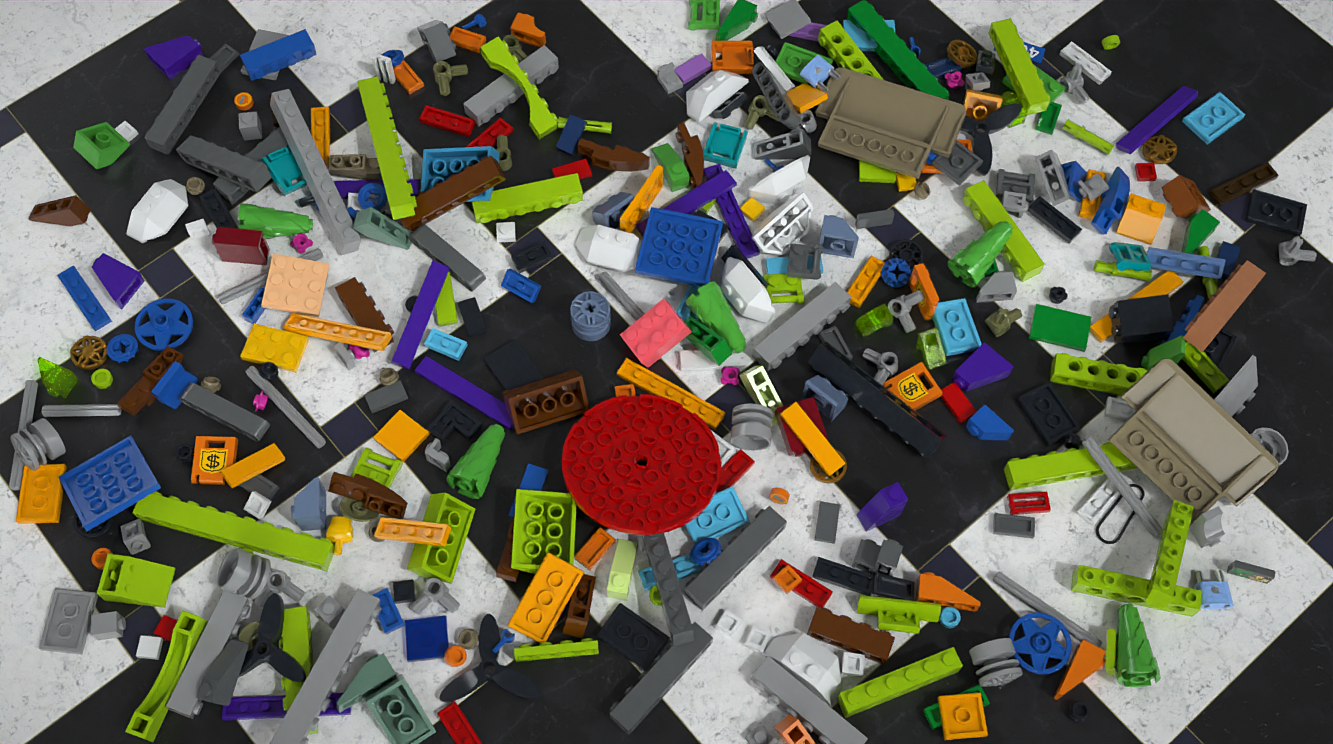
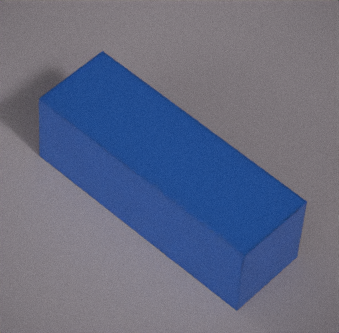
(254, 309)

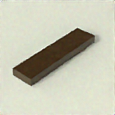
(1243, 184)

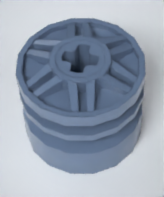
(590, 325)

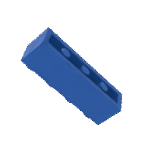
(278, 54)

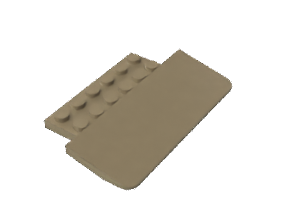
(887, 122)
(1189, 441)

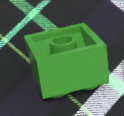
(100, 144)

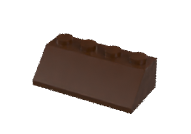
(546, 401)

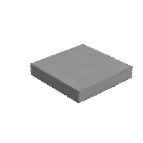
(787, 18)

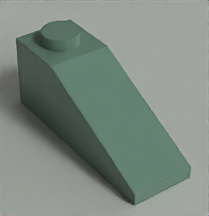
(381, 228)
(371, 677)

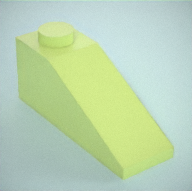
(761, 389)
(622, 570)

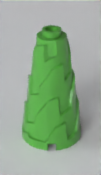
(273, 222)
(979, 255)
(716, 314)
(475, 467)
(1134, 655)

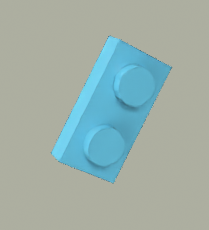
(445, 344)

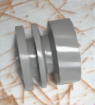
(751, 427)
(41, 442)
(1272, 442)
(243, 573)
(997, 667)

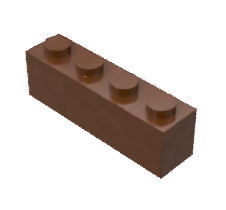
(362, 307)
(851, 636)

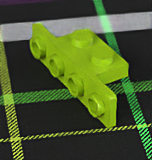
(897, 613)

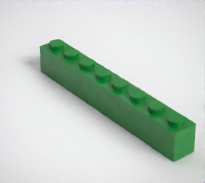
(894, 51)

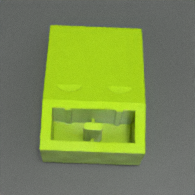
(135, 581)

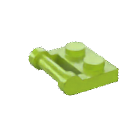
(781, 285)
(375, 472)

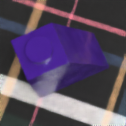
(174, 55)
(117, 278)
(981, 369)
(883, 507)

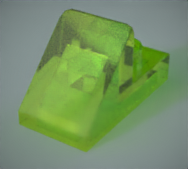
(931, 347)

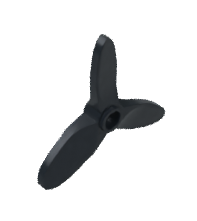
(992, 123)
(267, 647)
(504, 676)

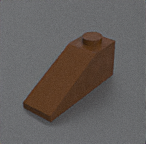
(64, 211)
(579, 607)

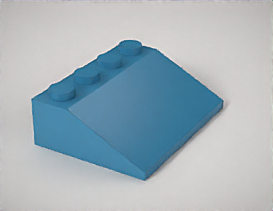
(445, 162)

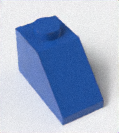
(988, 425)

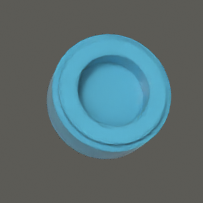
(949, 617)

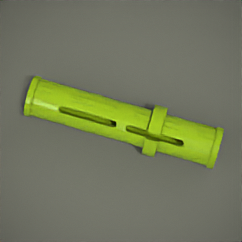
(603, 127)
(1087, 136)
(1111, 268)
(1210, 283)

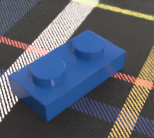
(521, 285)
(389, 615)

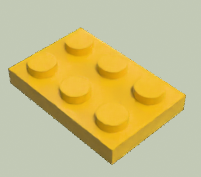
(275, 346)

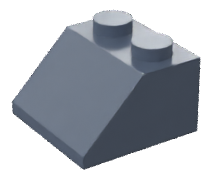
(611, 211)
(838, 237)
(827, 398)
(310, 507)

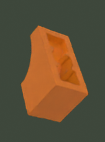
(526, 31)

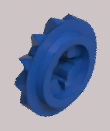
(396, 56)
(375, 189)
(890, 278)
(114, 347)
(702, 547)

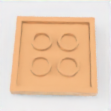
(295, 285)

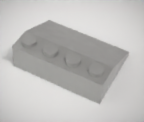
(1239, 388)

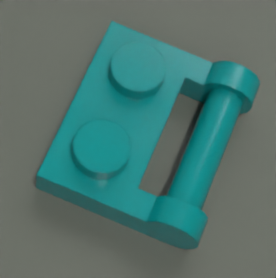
(1135, 254)

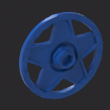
(163, 324)
(1041, 643)

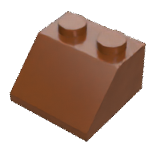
(1184, 197)

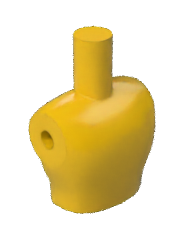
(339, 532)

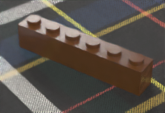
(454, 192)

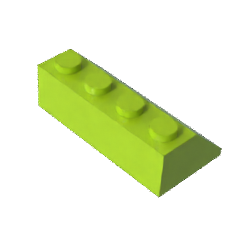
(441, 561)

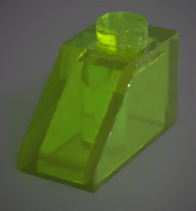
(56, 378)

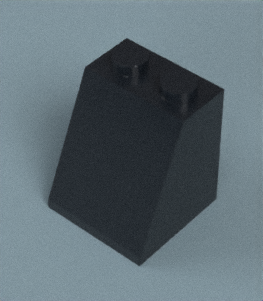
(1141, 319)

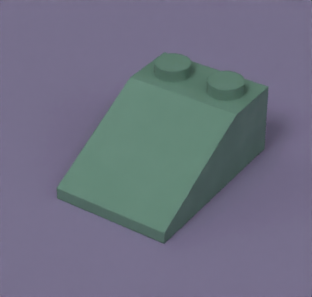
(400, 712)

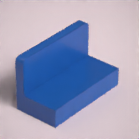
(1073, 174)
(173, 385)

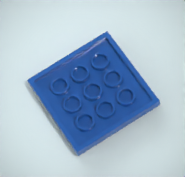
(679, 247)
(109, 483)

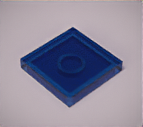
(426, 638)

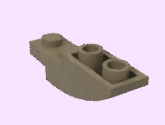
(355, 166)

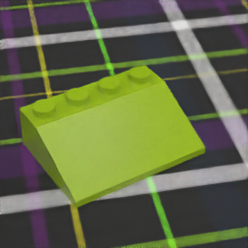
(542, 525)

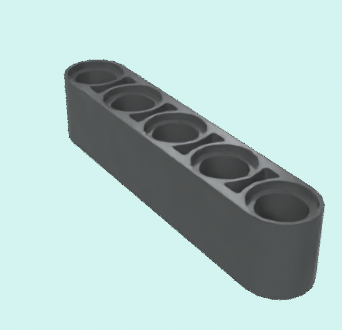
(776, 96)
(445, 254)
(224, 412)

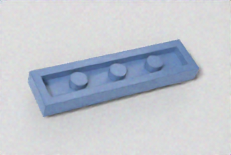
(1186, 262)

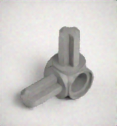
(1074, 82)
(807, 122)
(1290, 252)
(906, 305)
(881, 360)
(286, 587)
(441, 596)

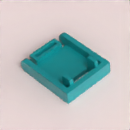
(725, 143)
(283, 170)

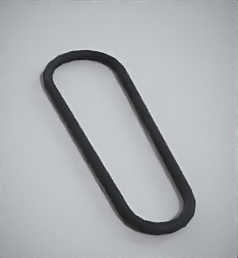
(1128, 521)

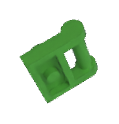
(710, 14)

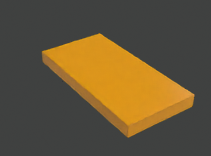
(642, 200)
(545, 598)

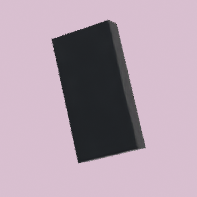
(472, 316)
(893, 587)

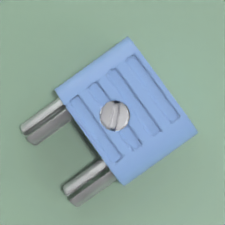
(818, 71)
(1214, 593)

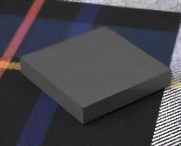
(959, 164)

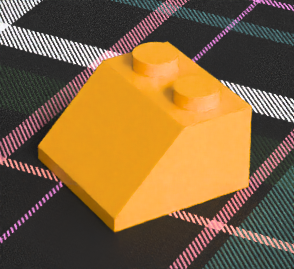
(981, 104)
(1141, 219)

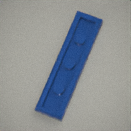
(84, 298)

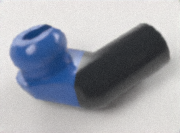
(306, 201)

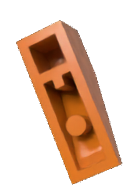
(940, 591)
(1083, 664)
(792, 731)

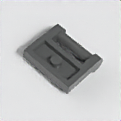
(1015, 186)
(798, 261)

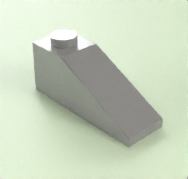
(1053, 177)

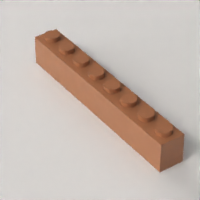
(1222, 305)

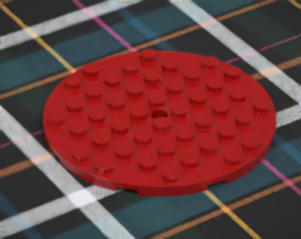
(632, 498)

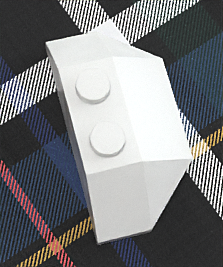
(712, 92)
(782, 183)
(157, 210)
(784, 226)
(609, 247)
(745, 291)
(808, 663)

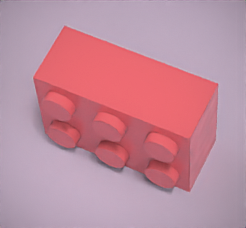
(655, 333)

